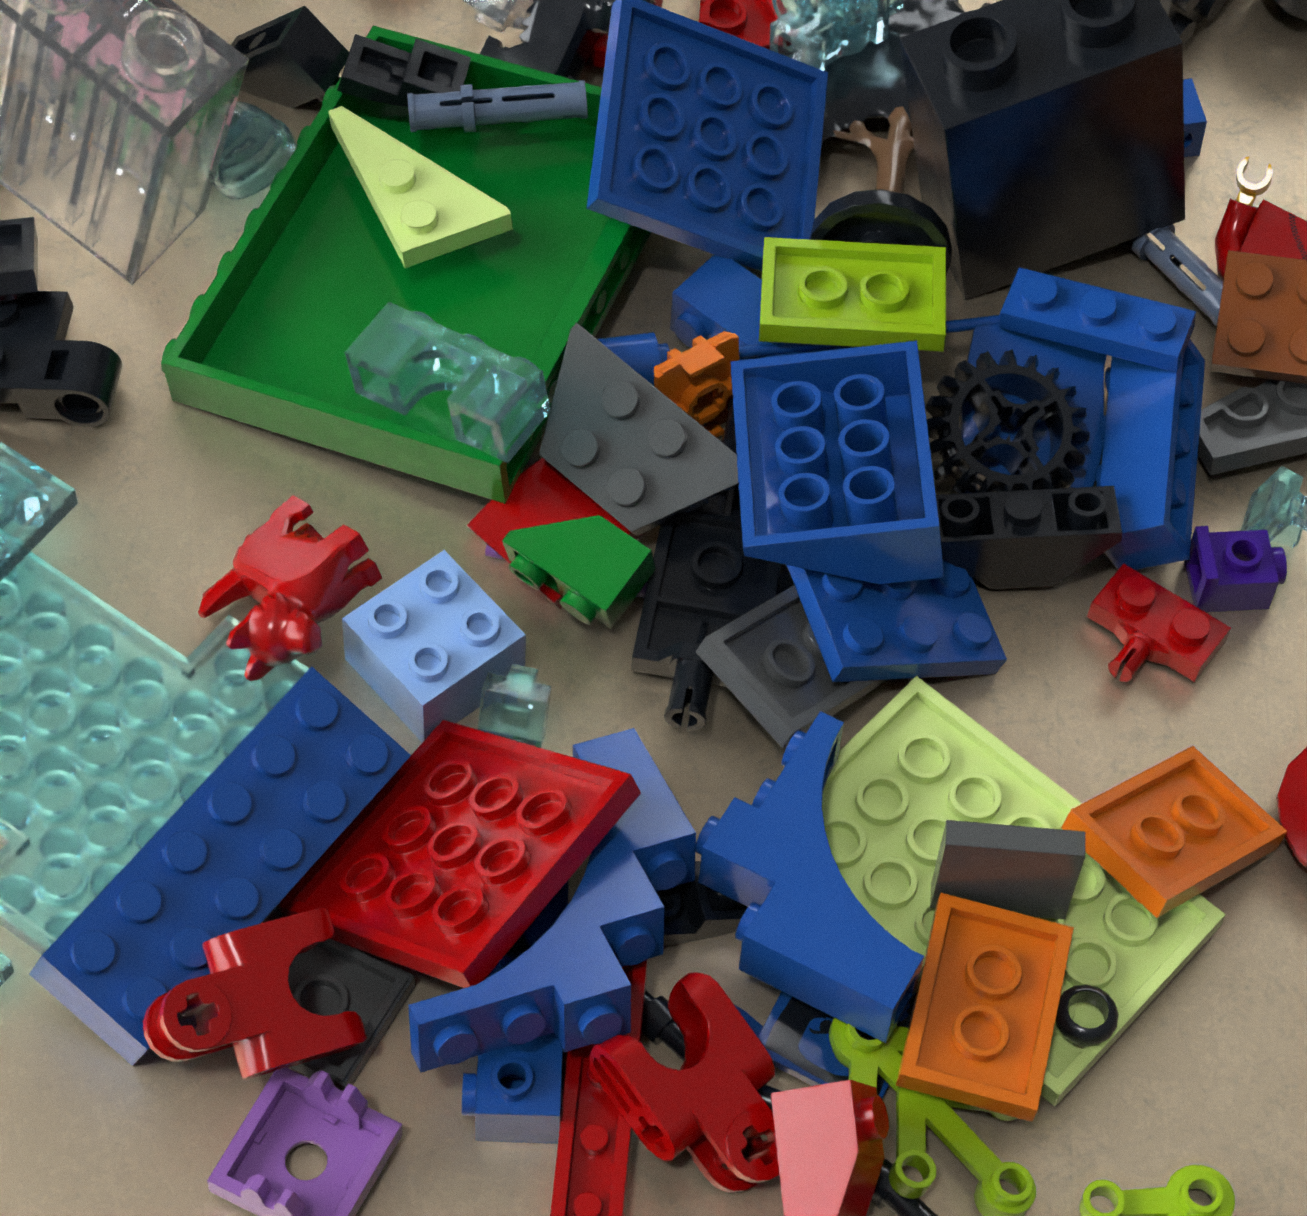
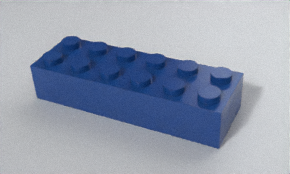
(220, 859)

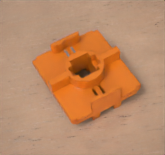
(701, 379)

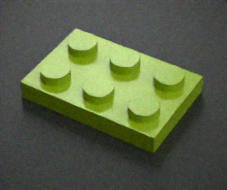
(852, 293)

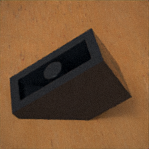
(291, 59)

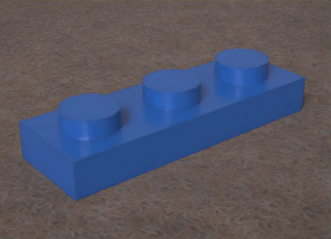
(1097, 319)

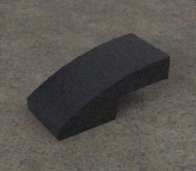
(389, 74)

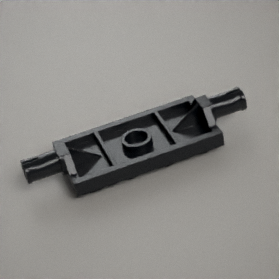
(695, 590)

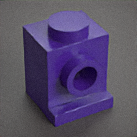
(1234, 570)

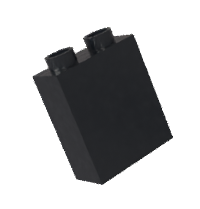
(1046, 131)

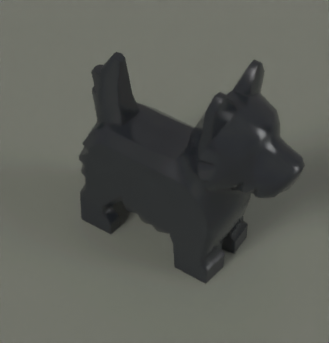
(557, 36)

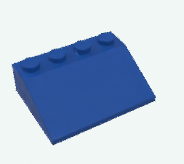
(837, 463)

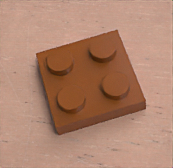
(1262, 318)

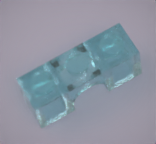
(409, 355)

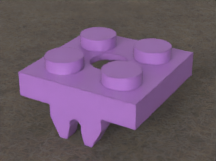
(299, 1112)

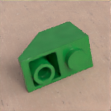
(585, 562)

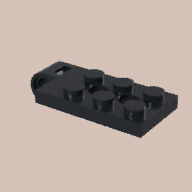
(49, 373)

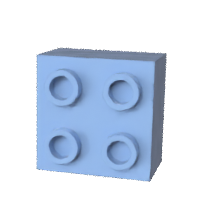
(431, 644)

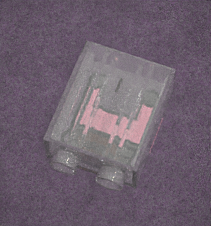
(114, 120)

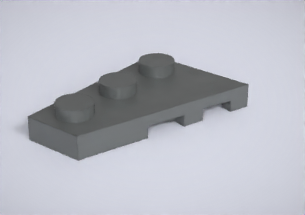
(1254, 426)

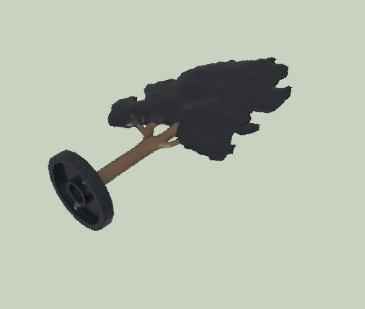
(875, 87)

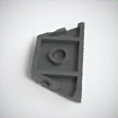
(629, 440)

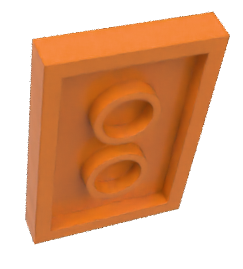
(1174, 830)
(985, 1007)

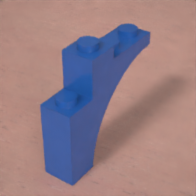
(801, 917)

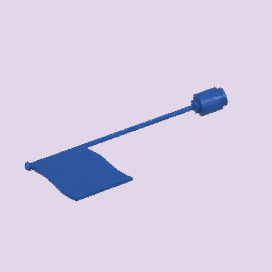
(1076, 368)

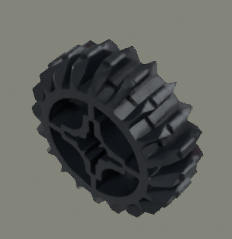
(983, 391)

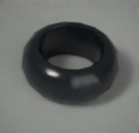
(1098, 998)

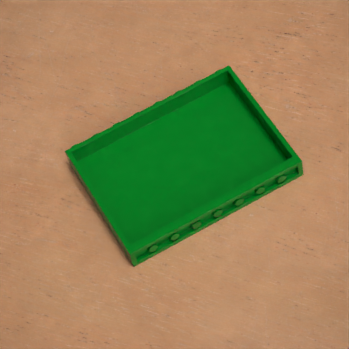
(321, 268)

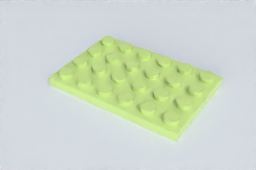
(936, 764)

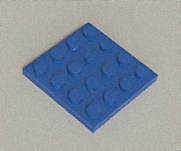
(705, 135)

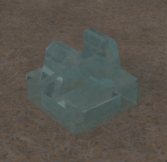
(1278, 508)
(515, 706)

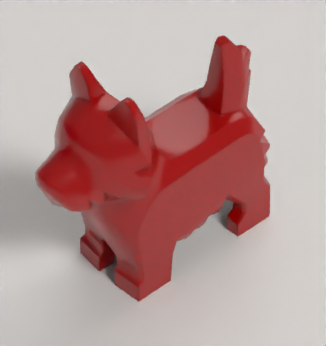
(297, 582)

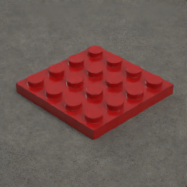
(462, 851)

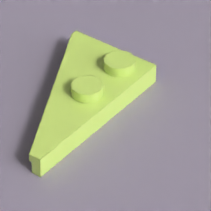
(414, 198)

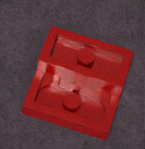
(538, 498)

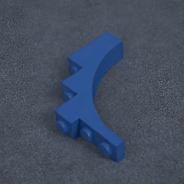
(574, 971)

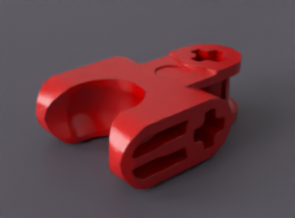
(250, 1002)
(710, 1101)

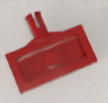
(1155, 626)

